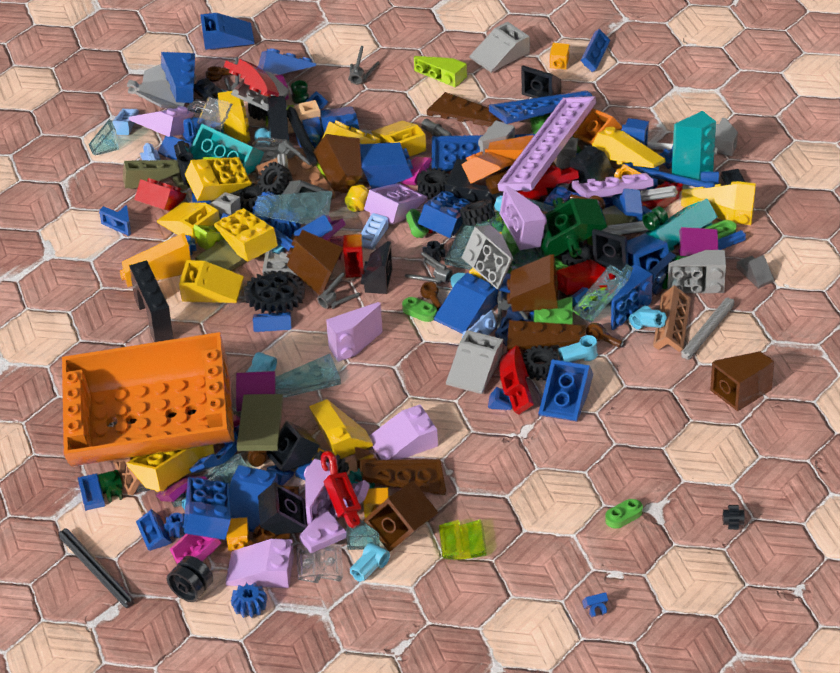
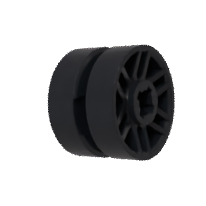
(189, 578)

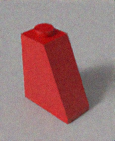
(353, 255)
(580, 275)

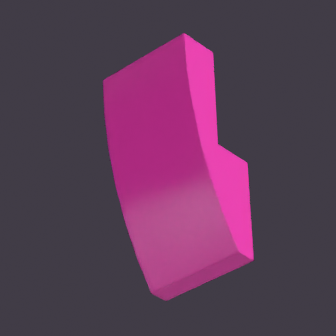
(419, 164)

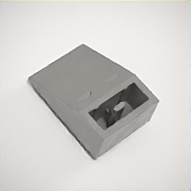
(501, 47)
(488, 254)
(699, 272)
(475, 361)

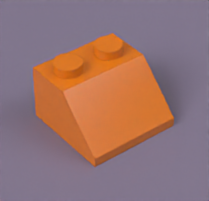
(593, 124)
(482, 165)

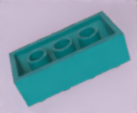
(216, 144)
(694, 146)
(692, 216)

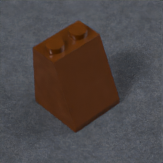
(340, 161)
(313, 259)
(534, 286)
(742, 378)
(401, 515)

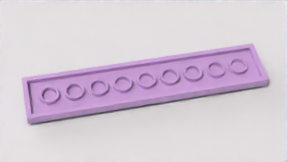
(547, 143)

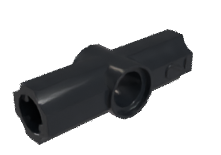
(183, 157)

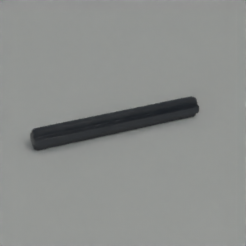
(301, 135)

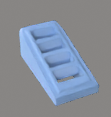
(122, 123)
(375, 221)

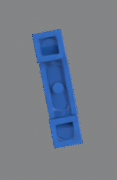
(221, 457)

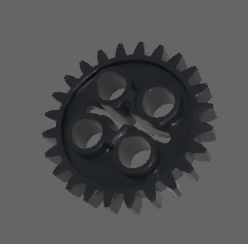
(274, 292)

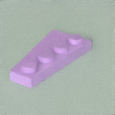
(612, 185)

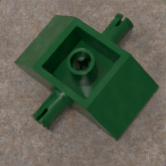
(571, 224)

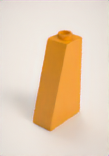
(164, 259)

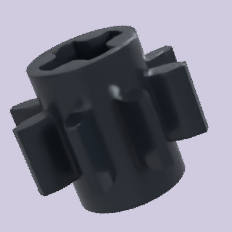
(434, 250)
(733, 517)

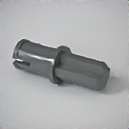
(434, 129)

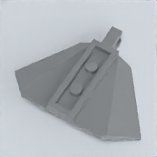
(155, 88)

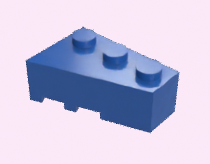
(180, 74)

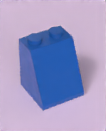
(385, 163)
(646, 251)

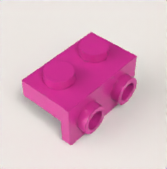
(194, 546)

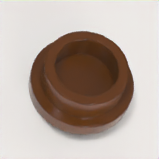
(257, 458)

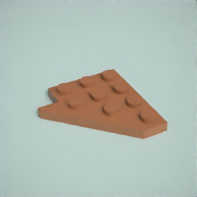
(300, 171)

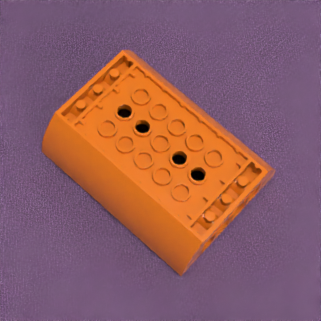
(147, 386)

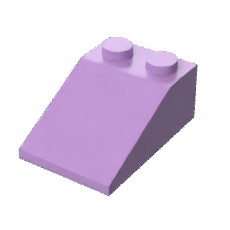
(165, 122)
(393, 201)
(522, 219)
(353, 330)
(405, 435)
(316, 492)
(262, 563)

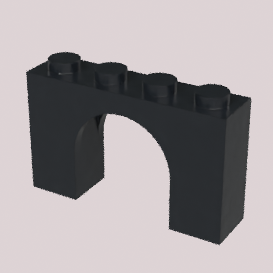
(462, 188)
(150, 297)

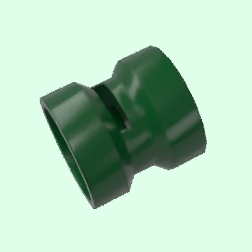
(299, 91)
(656, 217)

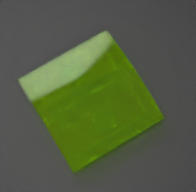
(462, 540)

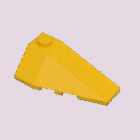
(626, 149)
(729, 202)
(339, 429)

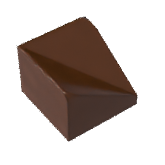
(363, 454)

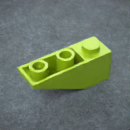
(442, 69)

